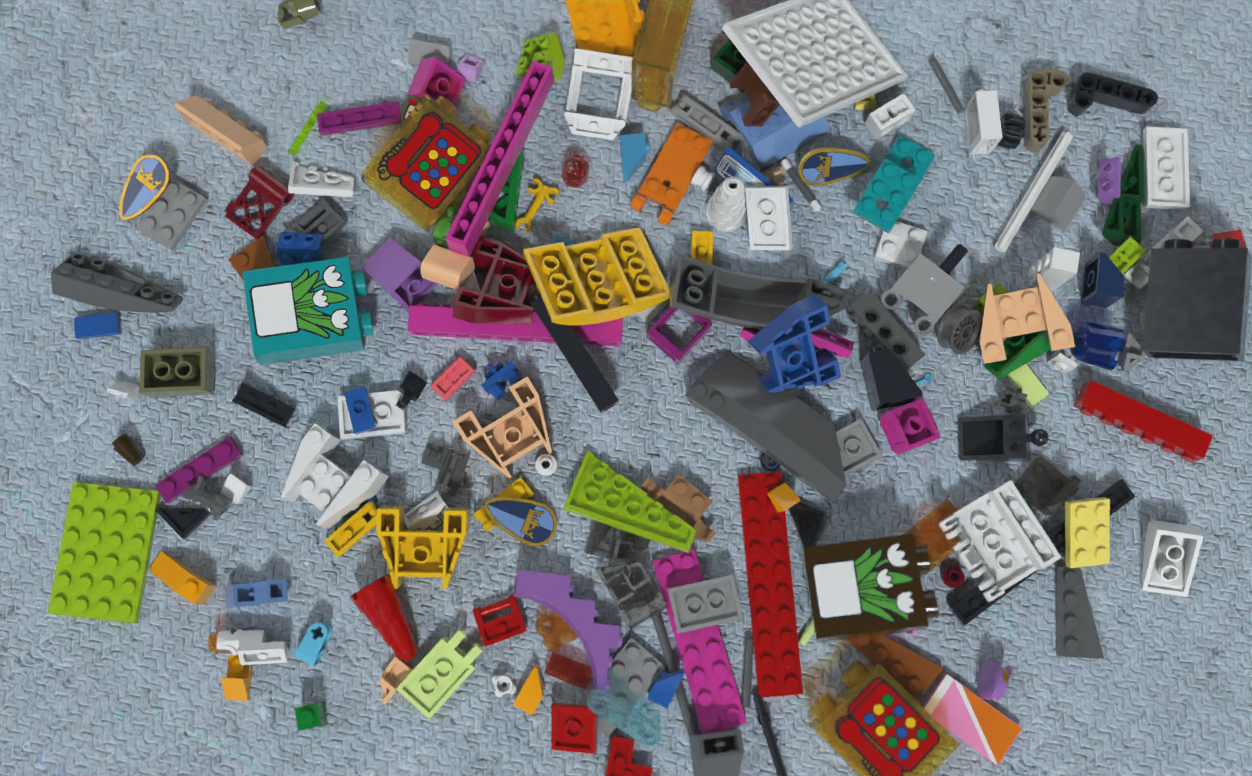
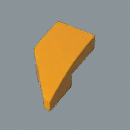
(531, 692)

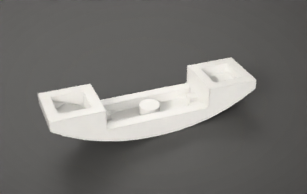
(1139, 272)

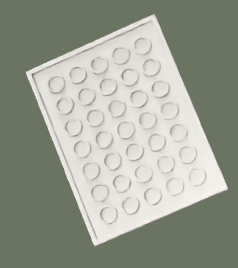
(814, 56)

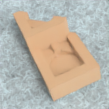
(392, 677)

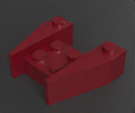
(503, 291)

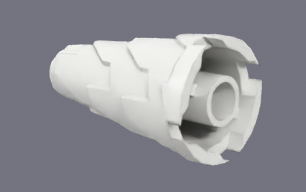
(727, 206)

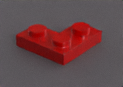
(620, 759)

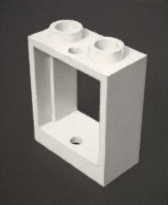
(983, 122)

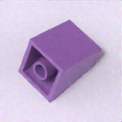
(398, 274)

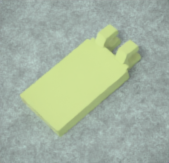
(439, 674)

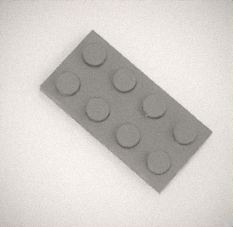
(630, 677)

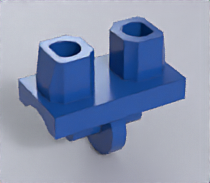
(499, 375)

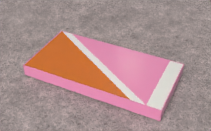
(972, 719)

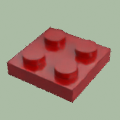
(573, 728)

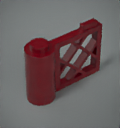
(265, 186)

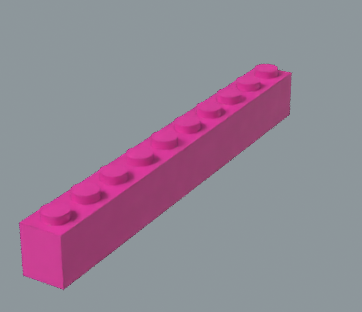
(500, 159)
(440, 323)

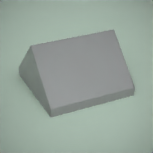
(1059, 201)

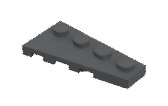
(1074, 618)

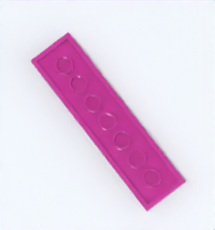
(701, 652)

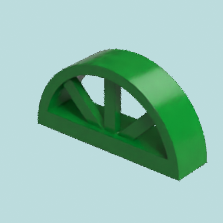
(511, 199)

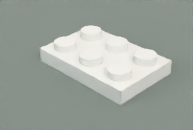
(769, 217)
(387, 416)

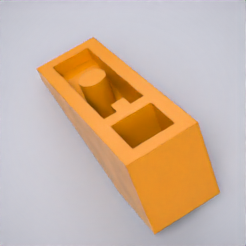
(182, 579)

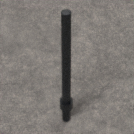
(764, 720)

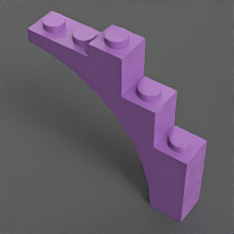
(554, 593)

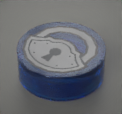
(768, 464)

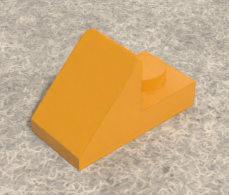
(238, 680)

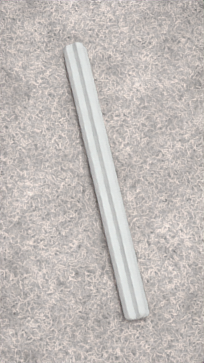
(1033, 192)

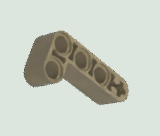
(1040, 111)

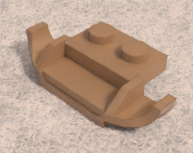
(684, 501)

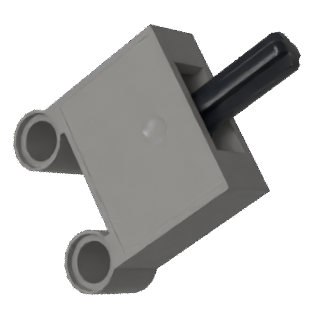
(929, 288)

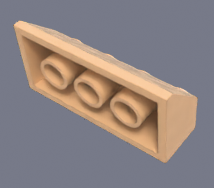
(222, 128)

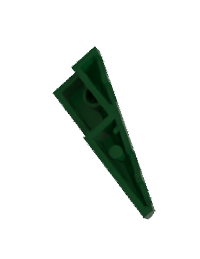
(1125, 212)

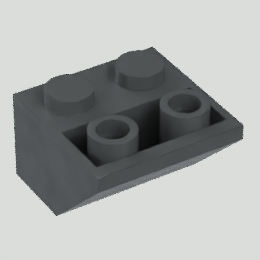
(717, 753)

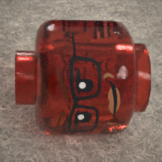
(575, 171)

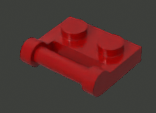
(502, 627)

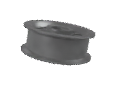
(960, 329)

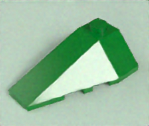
(1018, 352)

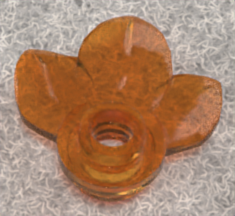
(558, 631)

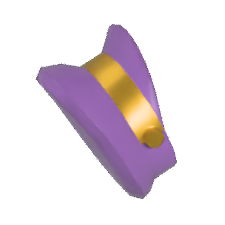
(993, 680)

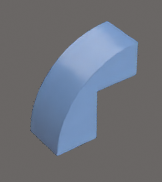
(256, 593)

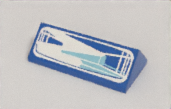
(735, 166)

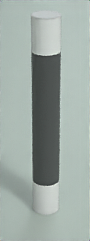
(801, 185)

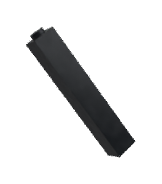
(577, 358)

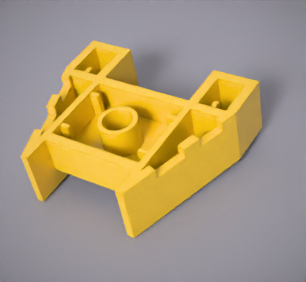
(422, 551)

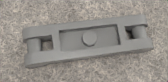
(705, 122)

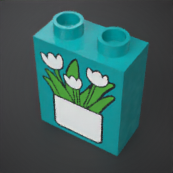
(306, 310)

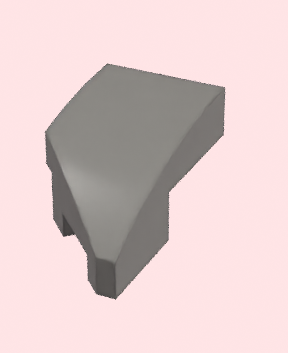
(1132, 351)

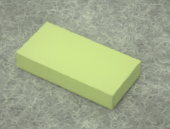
(1029, 383)

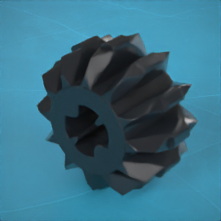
(1012, 130)

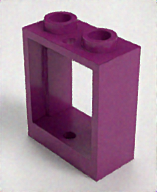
(666, 346)

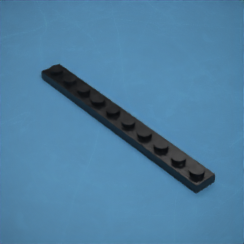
(974, 601)

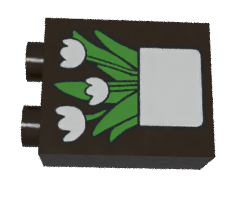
(869, 587)

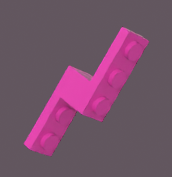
(821, 338)

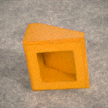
(783, 497)

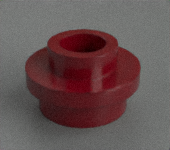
(947, 580)

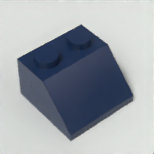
(1102, 282)

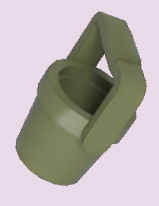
(301, 10)

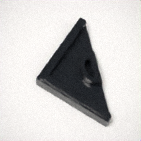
(184, 520)
(806, 522)

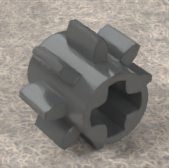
(1013, 400)

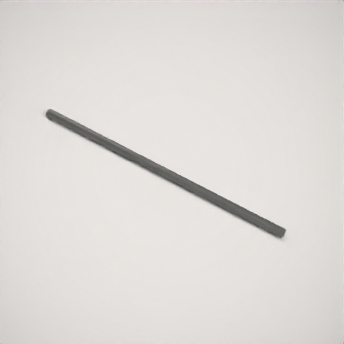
(670, 662)

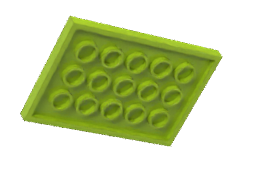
(104, 552)

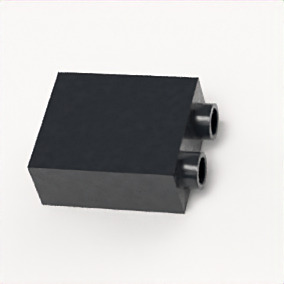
(1198, 301)

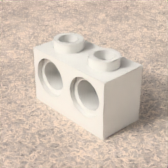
(890, 116)

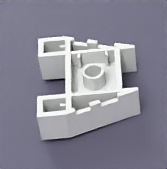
(327, 483)

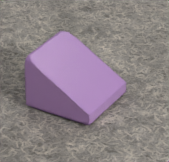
(470, 67)

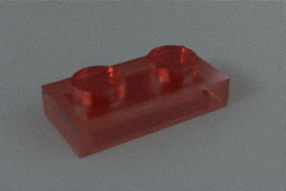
(569, 670)

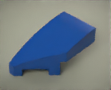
(665, 687)

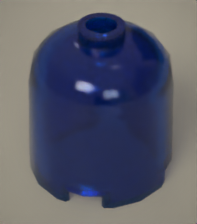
(1098, 344)

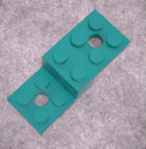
(894, 184)

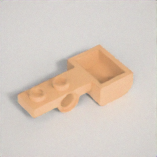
(448, 266)

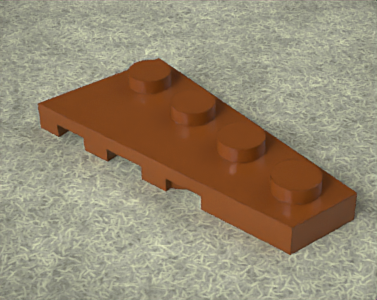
(905, 666)

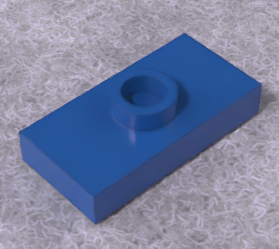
(360, 410)

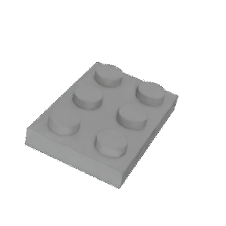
(171, 215)
(856, 447)
(705, 604)

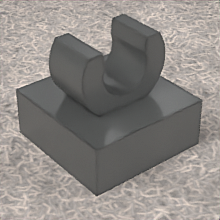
(434, 456)

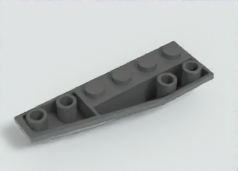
(109, 286)

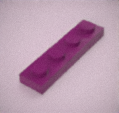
(359, 118)
(204, 465)

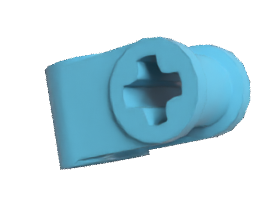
(312, 647)

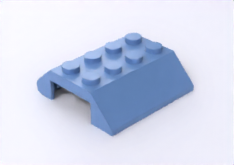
(776, 137)

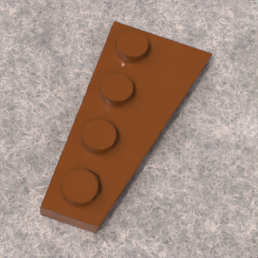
(253, 257)

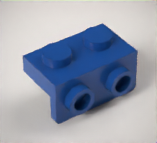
(299, 248)

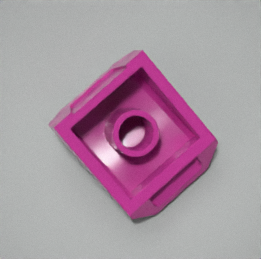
(909, 426)

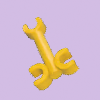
(541, 193)

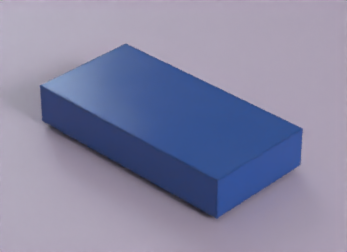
(97, 325)

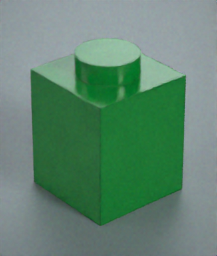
(310, 716)

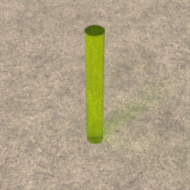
(306, 128)

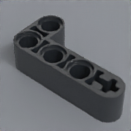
(1138, 99)

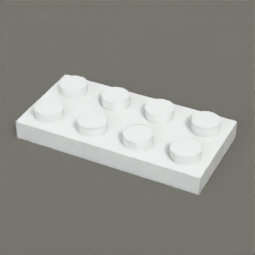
(1166, 168)

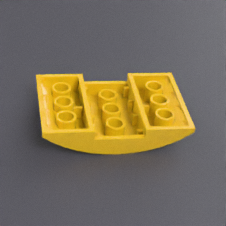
(597, 278)

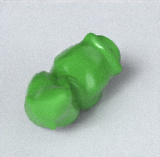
(445, 223)

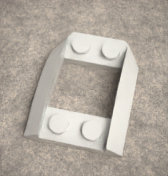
(601, 64)

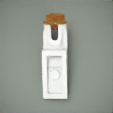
(249, 645)

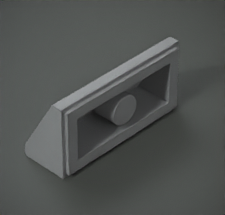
(422, 50)

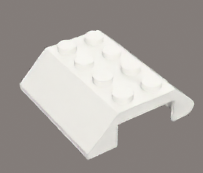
(1000, 539)

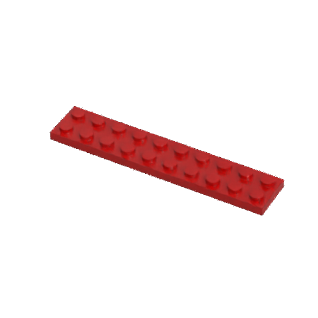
(769, 587)

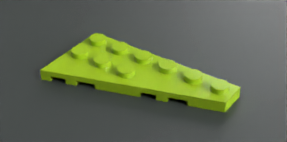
(617, 502)

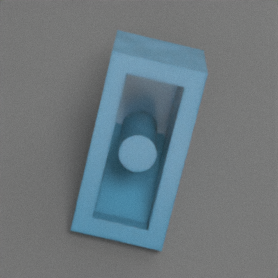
(633, 153)

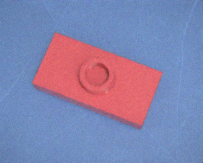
(452, 378)

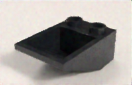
(992, 438)

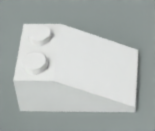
(1170, 557)

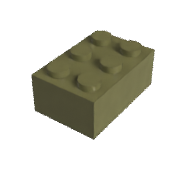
(176, 372)

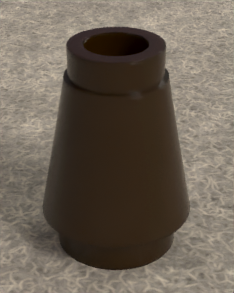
(127, 448)

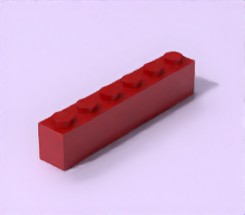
(1143, 421)

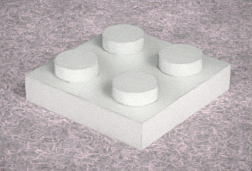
(900, 245)

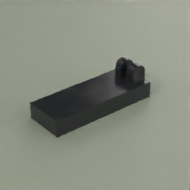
(264, 405)

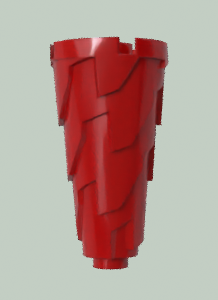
(386, 614)

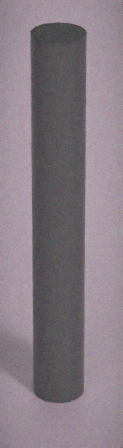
(946, 85)
(747, 673)

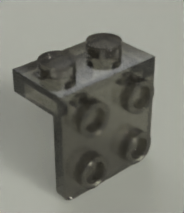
(1046, 486)

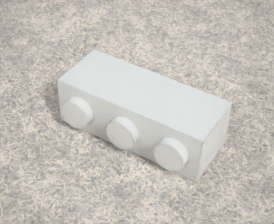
(1055, 268)

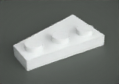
(313, 182)

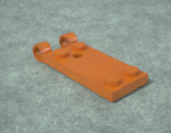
(677, 164)

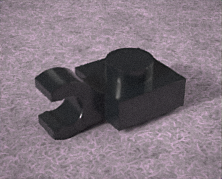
(411, 389)

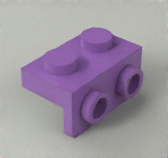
(1109, 180)

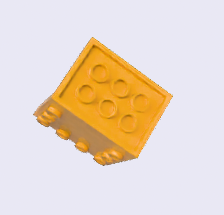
(606, 25)

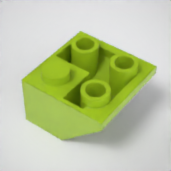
(544, 50)

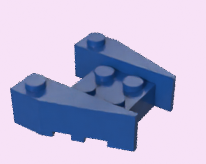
(792, 349)

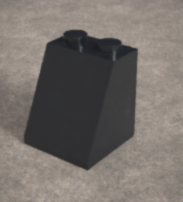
(887, 380)

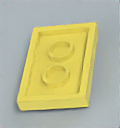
(1087, 532)

